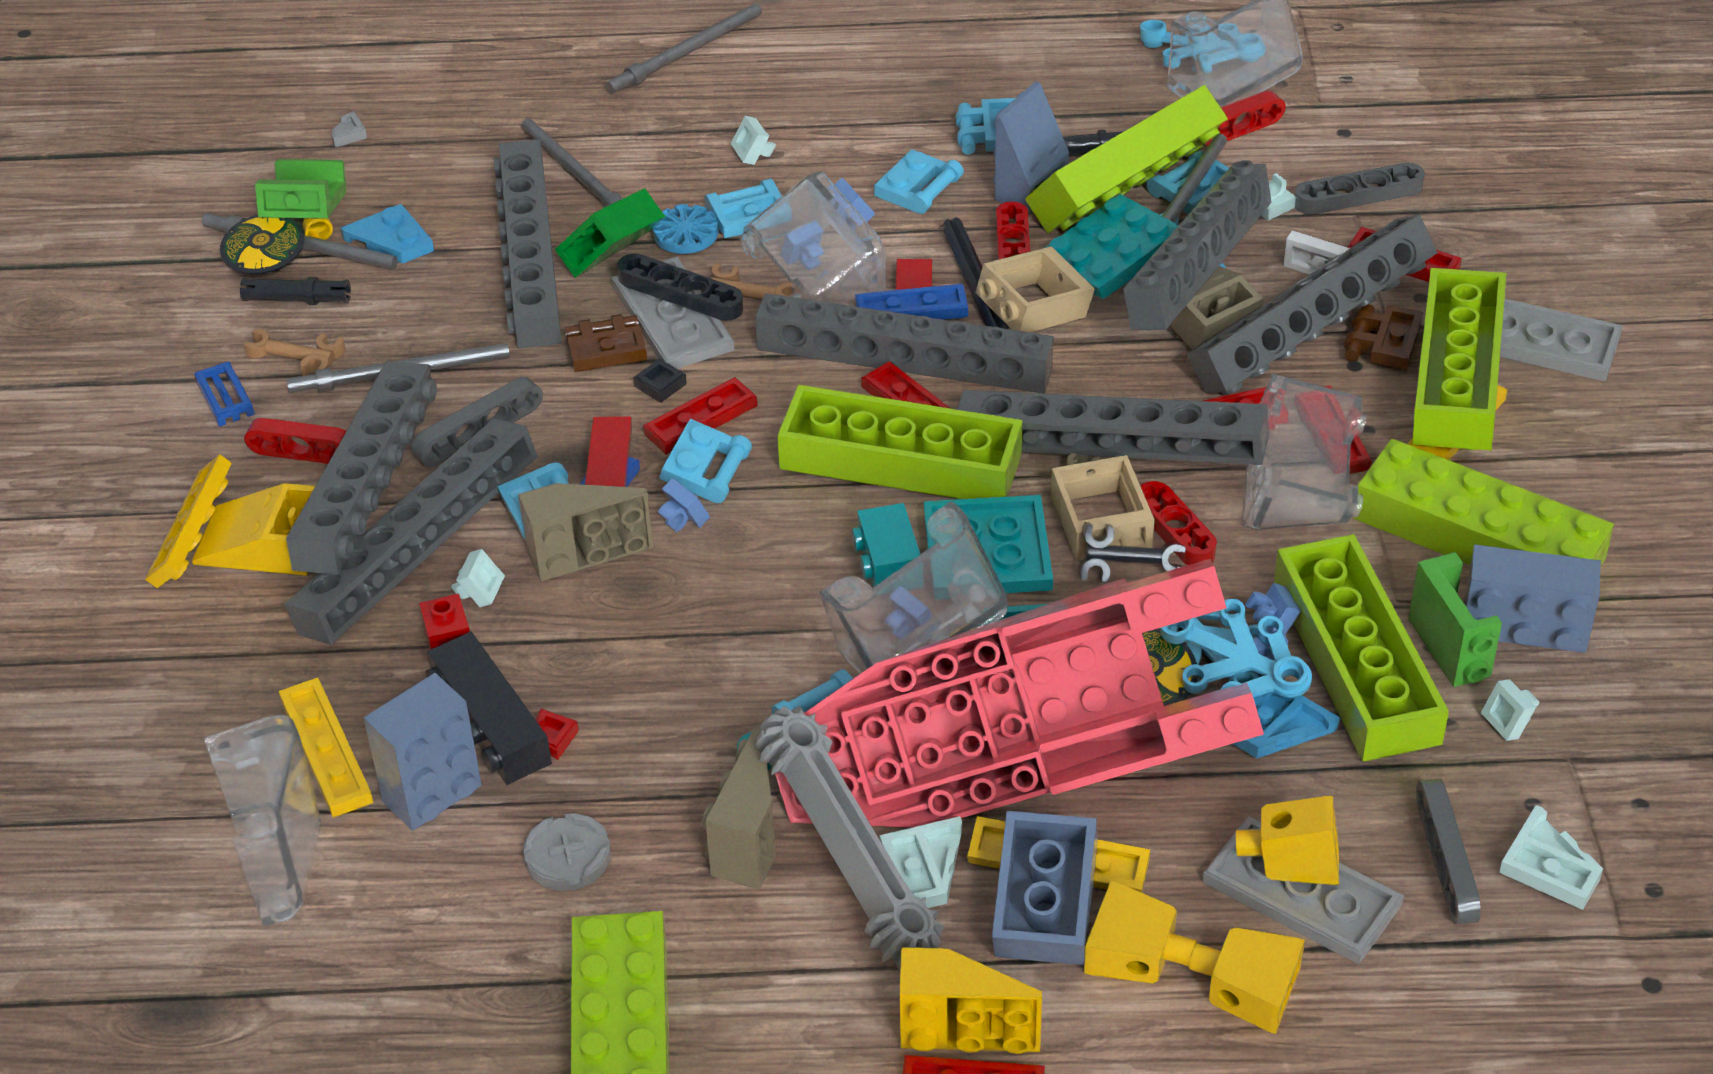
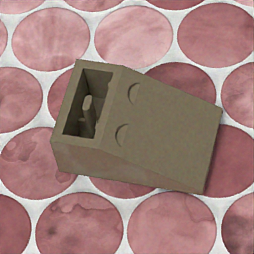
(1216, 306)
(583, 526)
(741, 820)

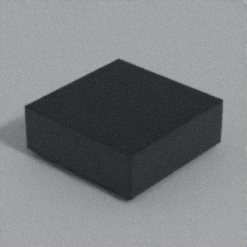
(660, 380)

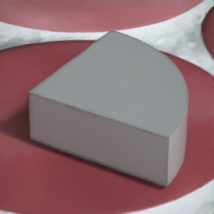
(348, 130)

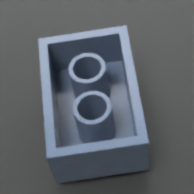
(1535, 595)
(423, 751)
(1045, 887)

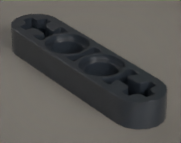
(716, 301)

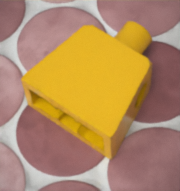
(1295, 841)
(1134, 937)
(1251, 974)

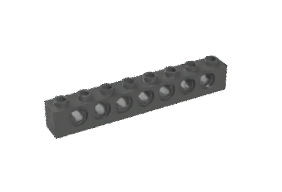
(527, 246)
(1197, 247)
(1335, 290)
(908, 341)
(1131, 426)
(360, 468)
(412, 531)

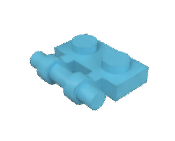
(968, 117)

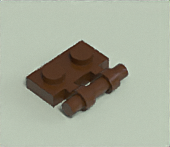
(1395, 335)
(605, 342)

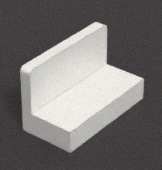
(1309, 253)

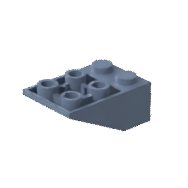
(1026, 146)

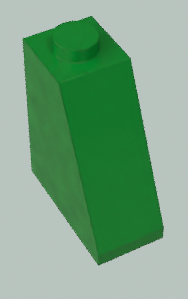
(609, 232)

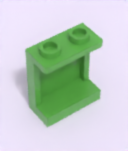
(302, 189)
(1456, 640)

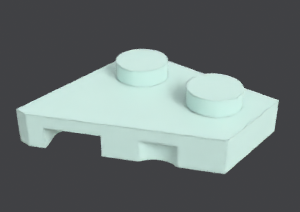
(926, 858)
(1551, 862)

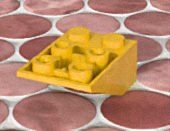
(254, 530)
(964, 1005)

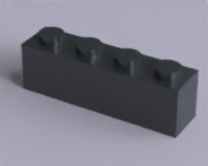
(498, 718)

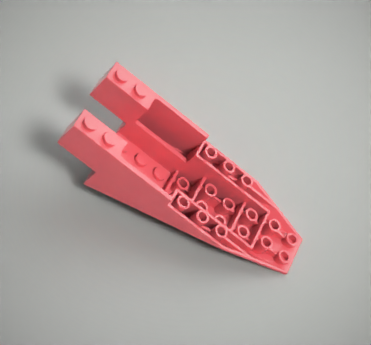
(1026, 707)

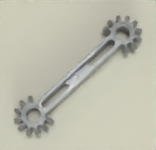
(800, 751)

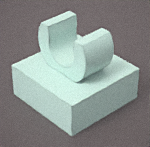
(751, 141)
(1281, 198)
(478, 579)
(1509, 709)

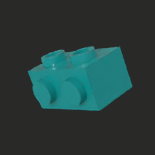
(885, 541)

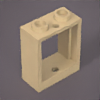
(1067, 299)
(1108, 476)

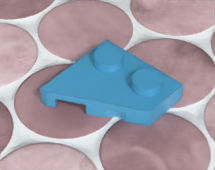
(391, 233)
(1287, 723)

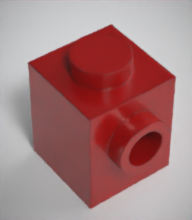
(443, 620)

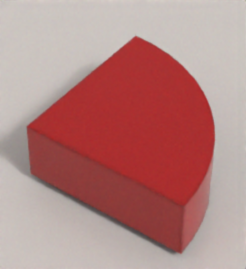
(558, 729)

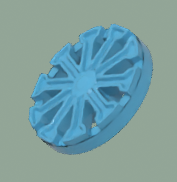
(686, 230)

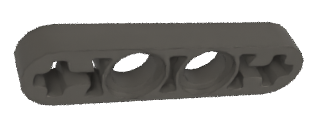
(1321, 195)
(440, 441)
(1448, 851)

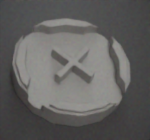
(567, 852)

